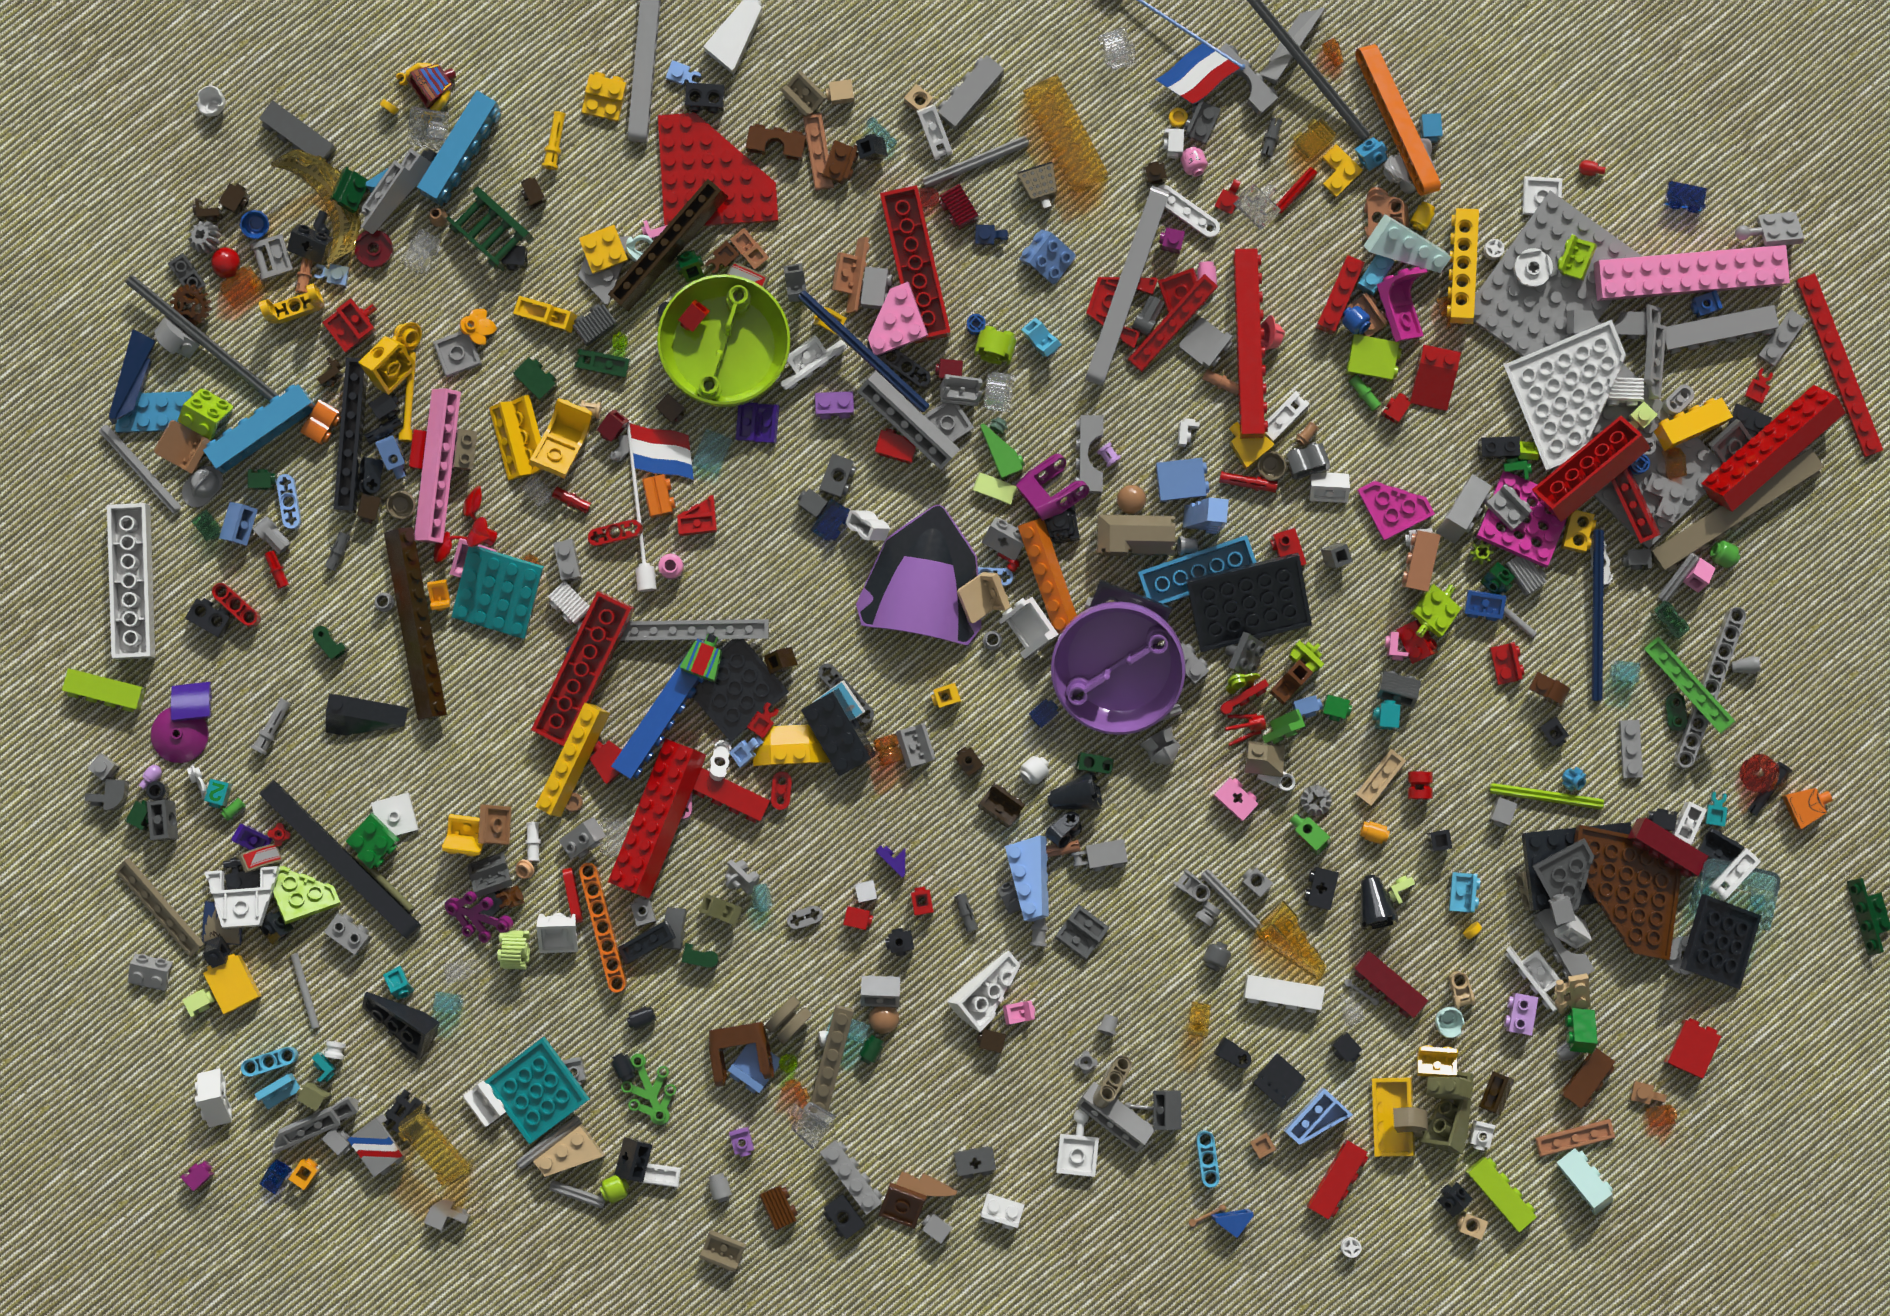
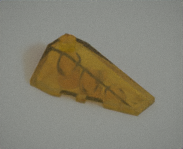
(1283, 935)

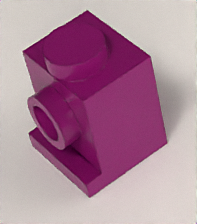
(198, 1175)

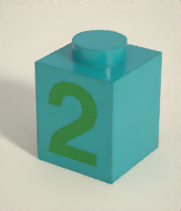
(217, 793)

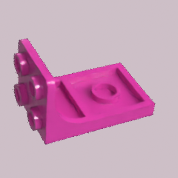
(1398, 304)

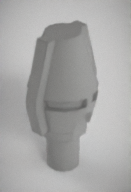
(1564, 1053)

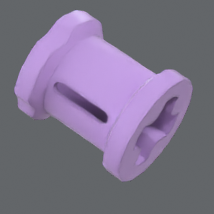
(1103, 452)

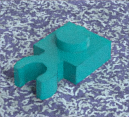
(1715, 813)

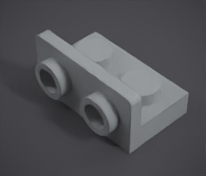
(1509, 507)

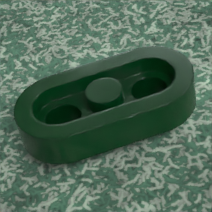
(1674, 712)

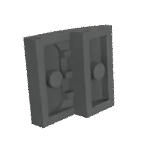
(489, 874)
(1081, 932)

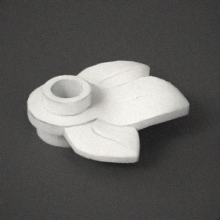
(195, 776)

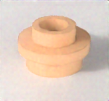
(524, 869)

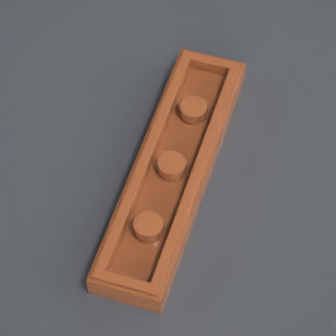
(817, 150)
(1574, 1137)

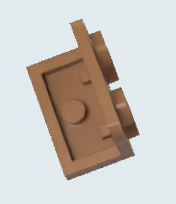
(181, 446)

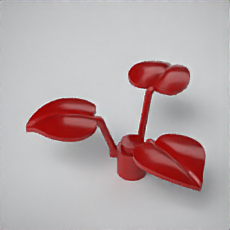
(479, 533)

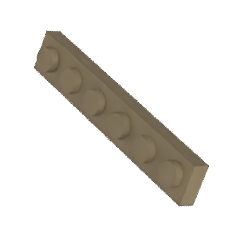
(159, 907)
(832, 1056)

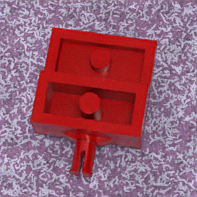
(350, 324)

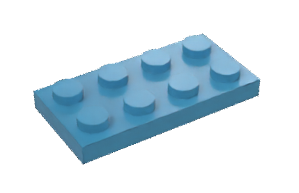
(154, 412)

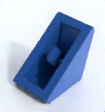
(1234, 1220)

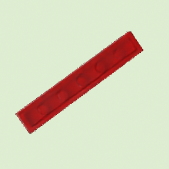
(1173, 322)

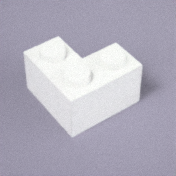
(213, 1098)

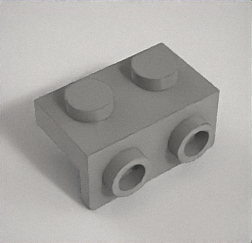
(915, 745)
(149, 972)

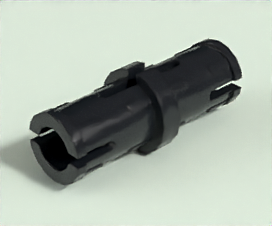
(383, 430)

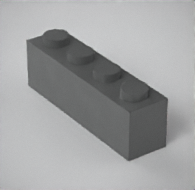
(295, 131)

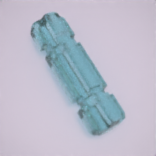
(880, 131)

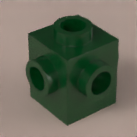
(690, 265)
(1498, 579)

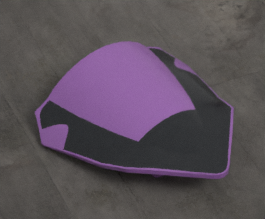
(919, 579)

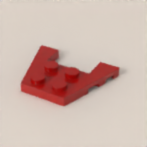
(1102, 299)

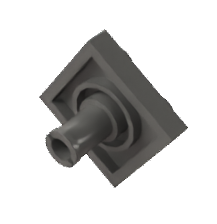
(1246, 654)

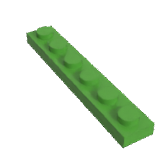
(1689, 685)

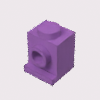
(742, 1133)

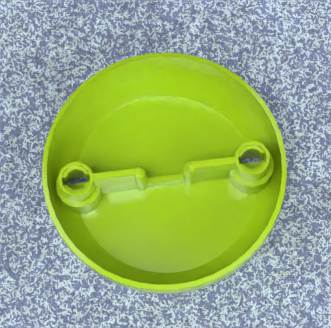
(735, 347)

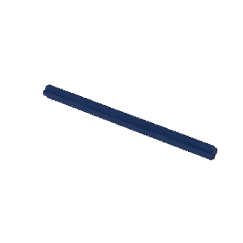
(863, 351)
(1597, 615)

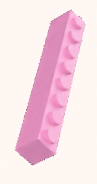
(437, 465)

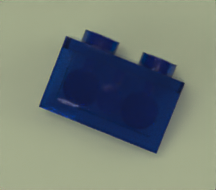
(1685, 196)
(830, 521)

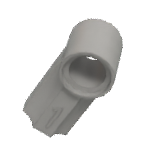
(269, 532)

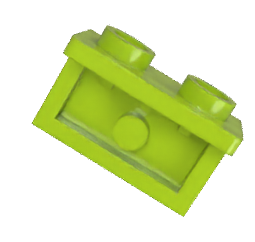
(1576, 258)

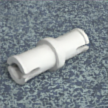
(533, 841)

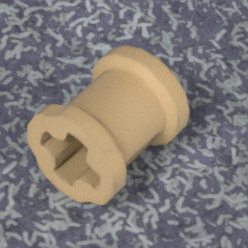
(593, 407)

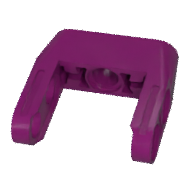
(1038, 498)

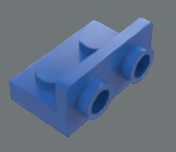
(1484, 604)

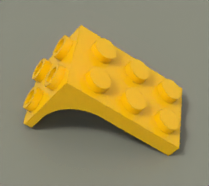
(562, 438)

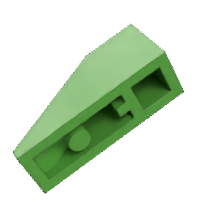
(1003, 455)

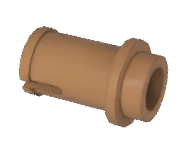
(1304, 437)

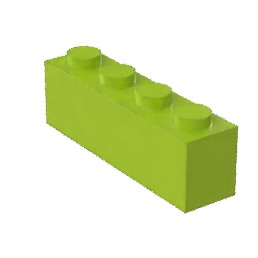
(103, 689)
(1501, 1194)

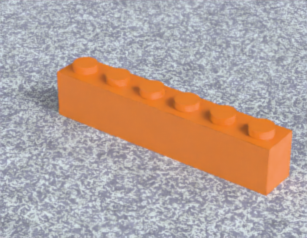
(1047, 573)

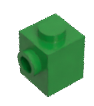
(1336, 708)

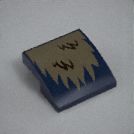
(212, 927)

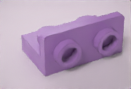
(834, 404)

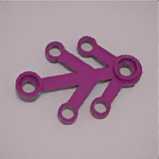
(455, 908)

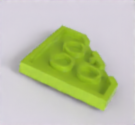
(302, 895)

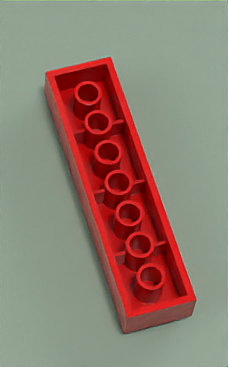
(915, 257)
(1773, 447)
(583, 666)
(657, 818)

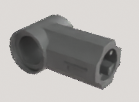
(1146, 319)

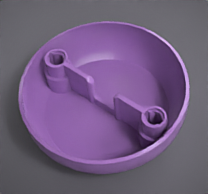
(1118, 667)

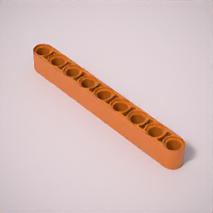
(1398, 120)

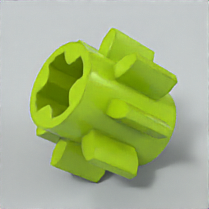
(1476, 550)

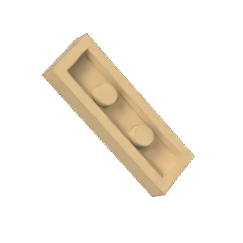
(1380, 777)

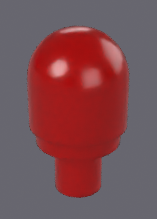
(1590, 168)

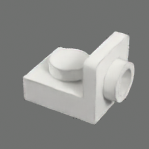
(1184, 435)

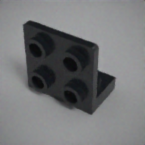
(1278, 1080)

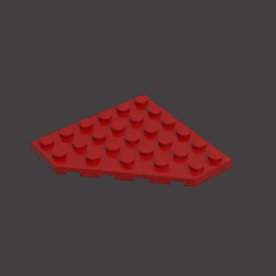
(697, 152)

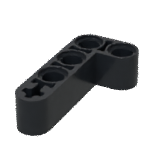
(899, 362)

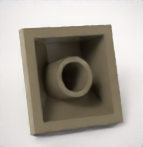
(1264, 758)

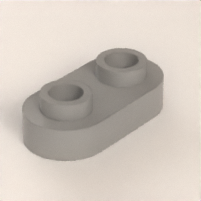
(1677, 401)

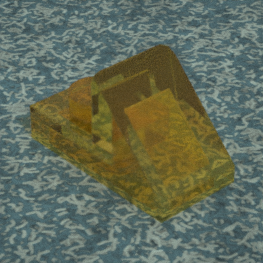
(1199, 1019)

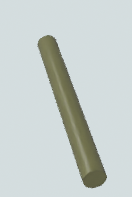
(387, 886)

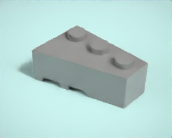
(1465, 509)

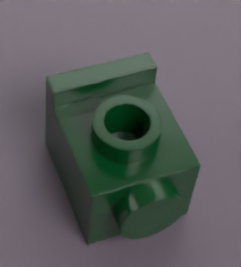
(261, 480)
(138, 815)

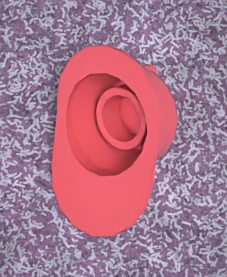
(1272, 333)

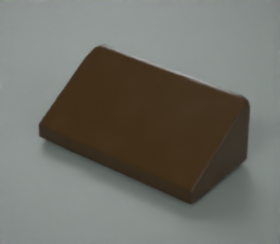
(1496, 1093)

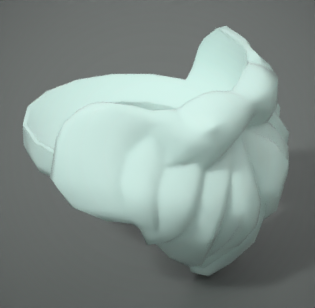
(630, 246)

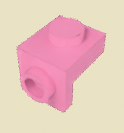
(653, 234)
(1391, 643)
(1019, 1012)

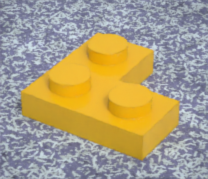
(1345, 170)

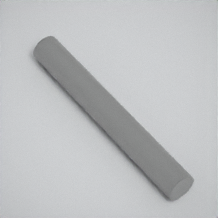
(1519, 622)

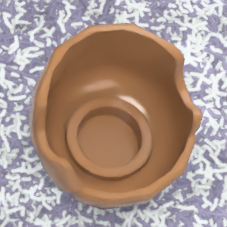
(1131, 499)
(883, 1019)

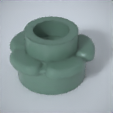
(998, 425)

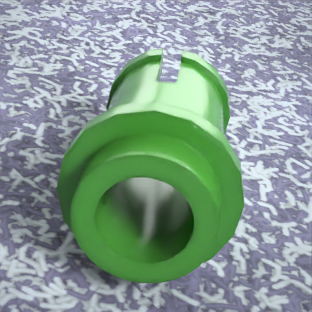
(230, 811)

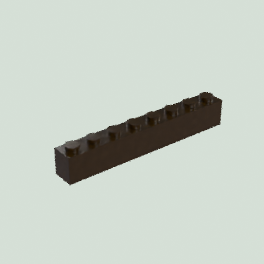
(668, 245)

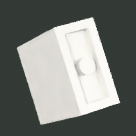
(1029, 625)

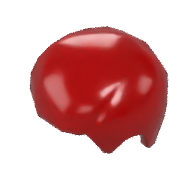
(225, 262)

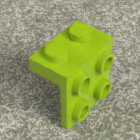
(204, 413)

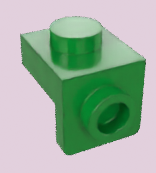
(1515, 464)

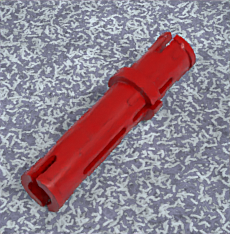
(1248, 482)

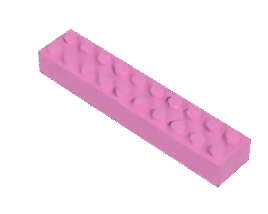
(1691, 272)

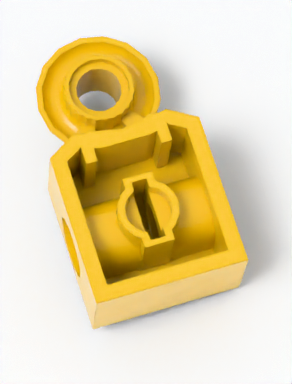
(389, 360)

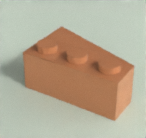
(1420, 561)

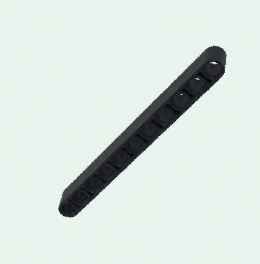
(340, 859)

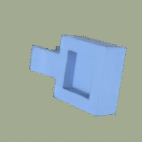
(744, 751)

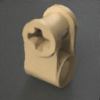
(1461, 991)

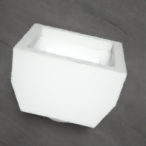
(557, 933)

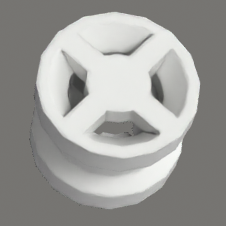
(1495, 245)
(334, 1050)
(1353, 1246)

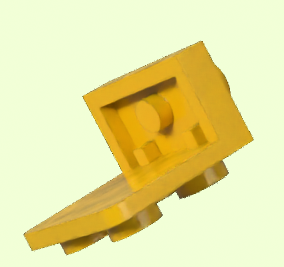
(462, 836)

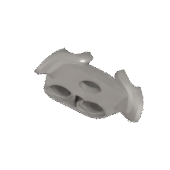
(1398, 170)

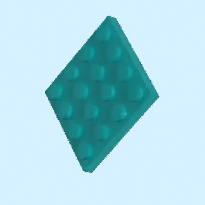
(497, 591)
(537, 1090)

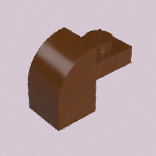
(1290, 682)
(1549, 689)

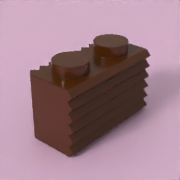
(778, 1207)

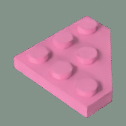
(897, 321)

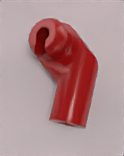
(1013, 564)

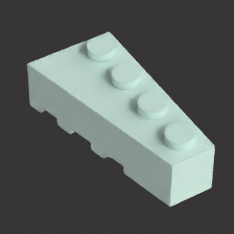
(1402, 244)

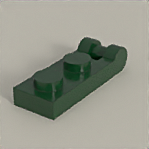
(602, 363)

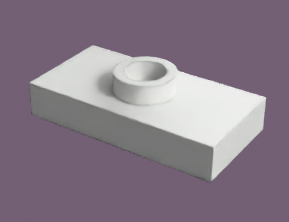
(662, 1175)

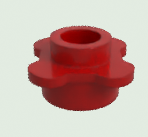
(279, 839)

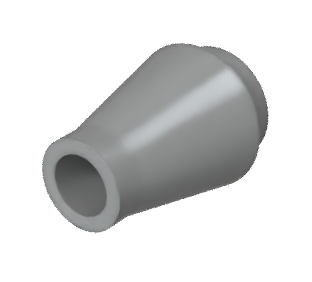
(1746, 665)

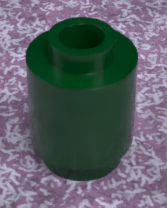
(871, 1050)

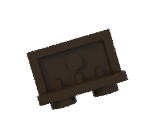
(1001, 805)

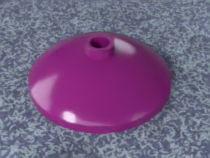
(185, 747)

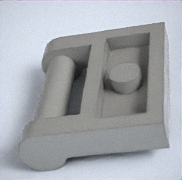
(277, 254)

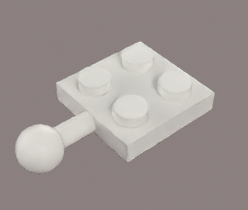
(1077, 1152)

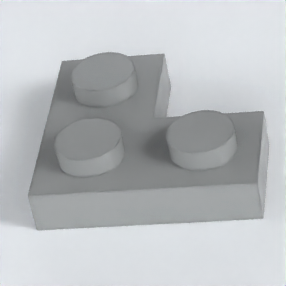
(1670, 494)

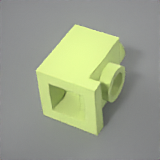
(198, 1002)

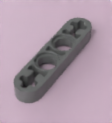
(841, 678)

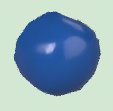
(254, 224)

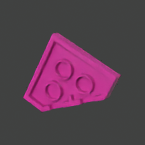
(1393, 508)

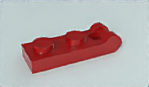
(1243, 698)

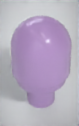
(151, 774)

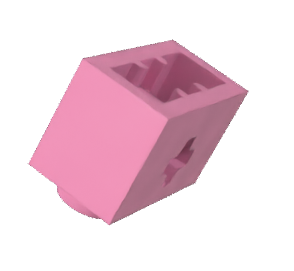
(1242, 809)

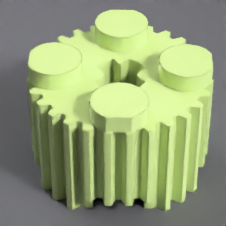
(514, 950)

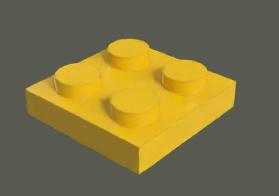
(603, 249)

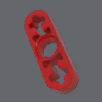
(629, 534)
(572, 894)

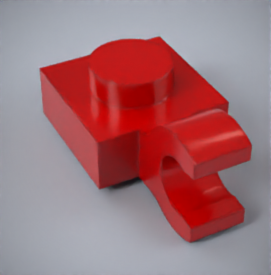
(1227, 198)

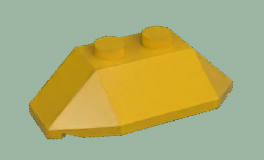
(789, 746)

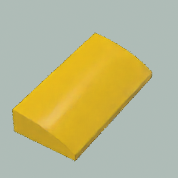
(1386, 1095)

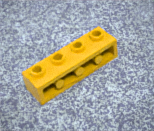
(1692, 424)

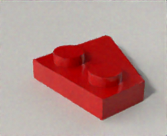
(699, 519)

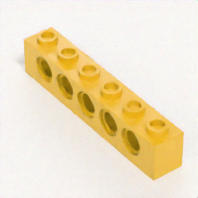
(1463, 313)

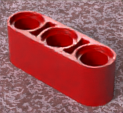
(228, 600)

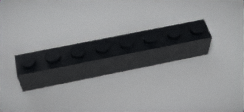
(350, 437)

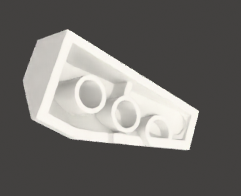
(981, 996)

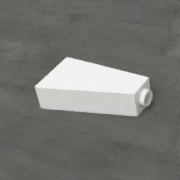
(733, 36)

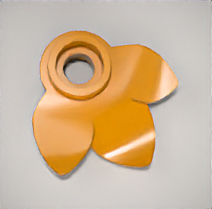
(480, 326)

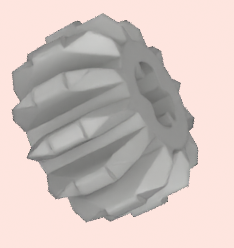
(204, 237)

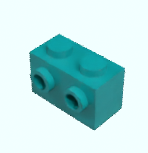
(1387, 715)

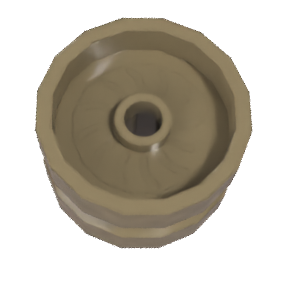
(791, 1022)

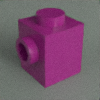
(1171, 240)

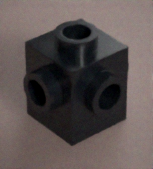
(275, 928)
(907, 944)
(1454, 1199)

